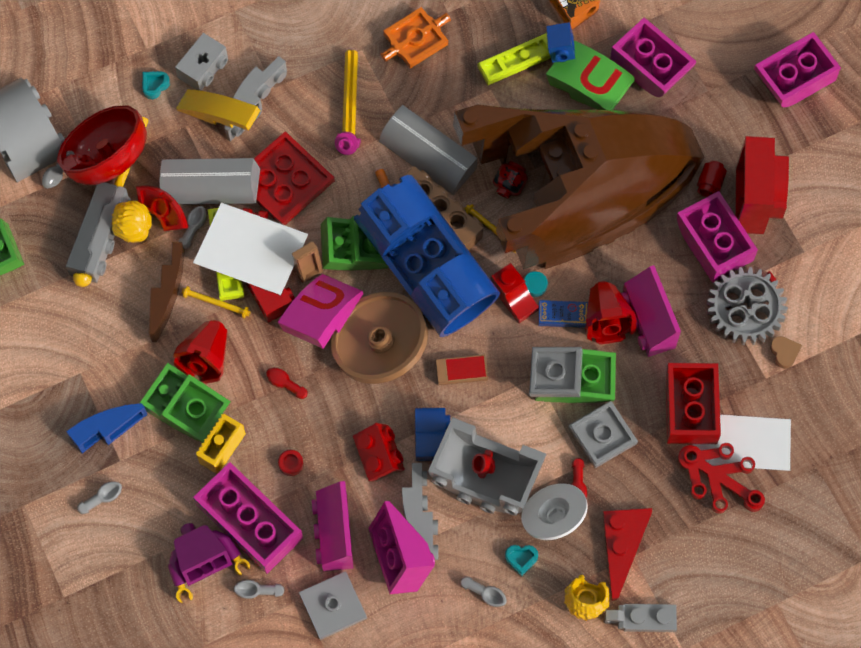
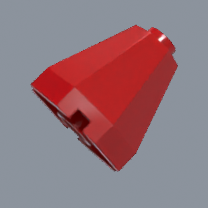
(608, 315)
(203, 352)

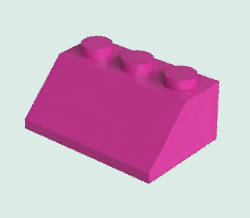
(653, 312)
(333, 528)

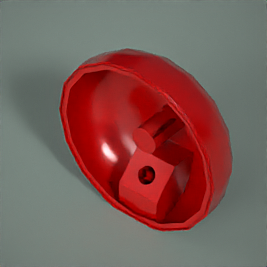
(114, 140)

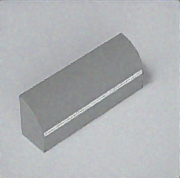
(428, 149)
(211, 180)

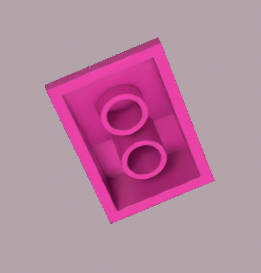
(400, 551)

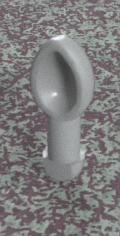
(53, 175)
(195, 221)
(105, 494)
(250, 589)
(490, 594)

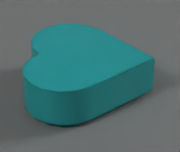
(154, 83)
(521, 558)

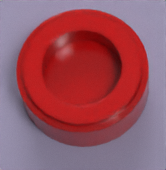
(290, 462)

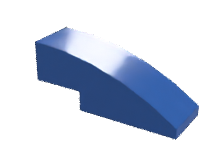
(106, 425)

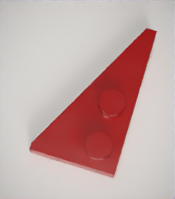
(622, 538)

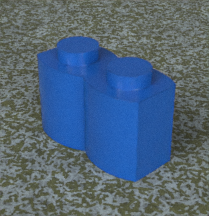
(429, 431)

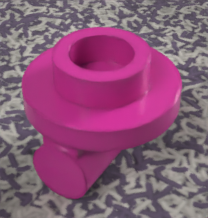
(347, 143)

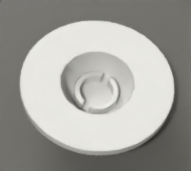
(554, 511)

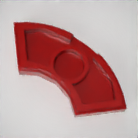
(162, 206)

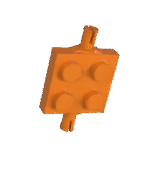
(415, 37)

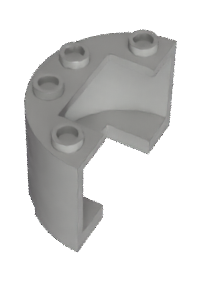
(26, 132)
(504, 489)

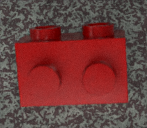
(378, 451)

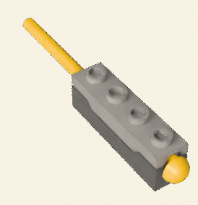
(96, 232)

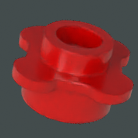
(483, 464)

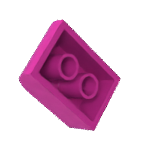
(651, 58)
(798, 70)
(716, 236)

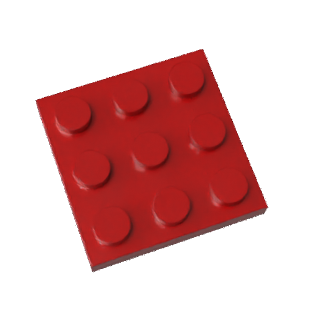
(289, 179)

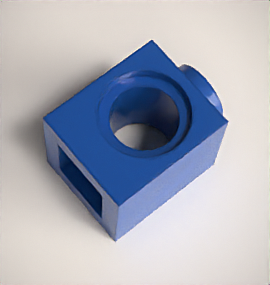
(560, 42)

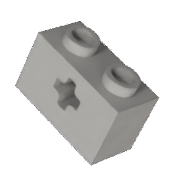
(202, 62)

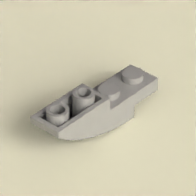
(257, 87)
(415, 503)

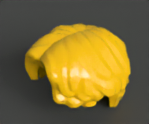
(131, 221)
(586, 599)

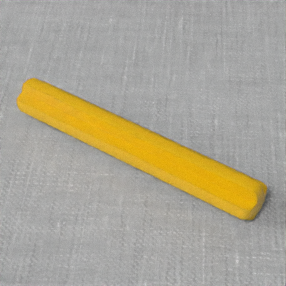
(350, 91)

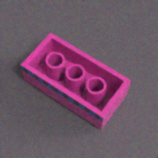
(248, 517)

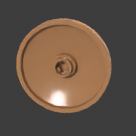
(380, 338)

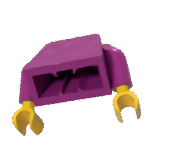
(201, 554)

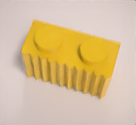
(220, 443)

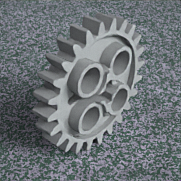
(752, 326)

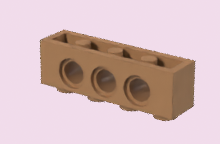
(472, 228)

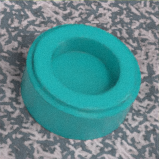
(536, 283)

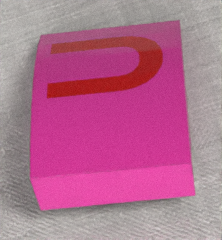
(320, 310)

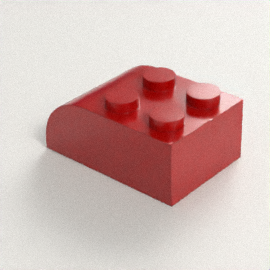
(692, 403)

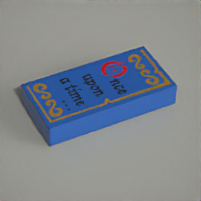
(562, 313)

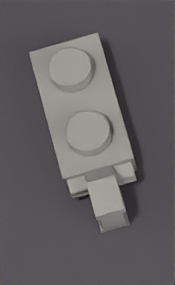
(643, 617)

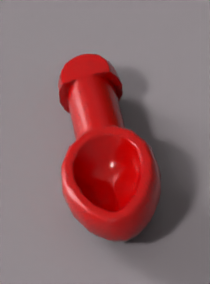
(281, 379)
(578, 465)

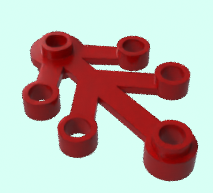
(718, 475)

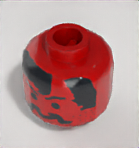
(510, 179)

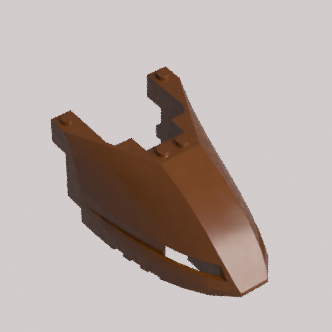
(599, 173)

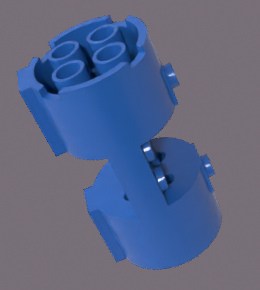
(426, 255)

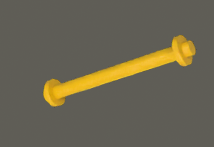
(470, 210)
(187, 292)

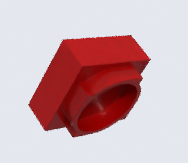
(760, 184)

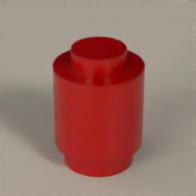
(711, 178)

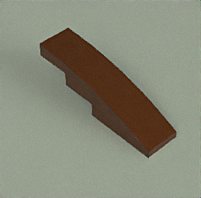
(164, 298)

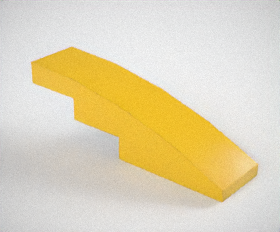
(218, 108)

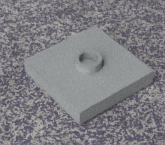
(556, 372)
(603, 434)
(333, 605)

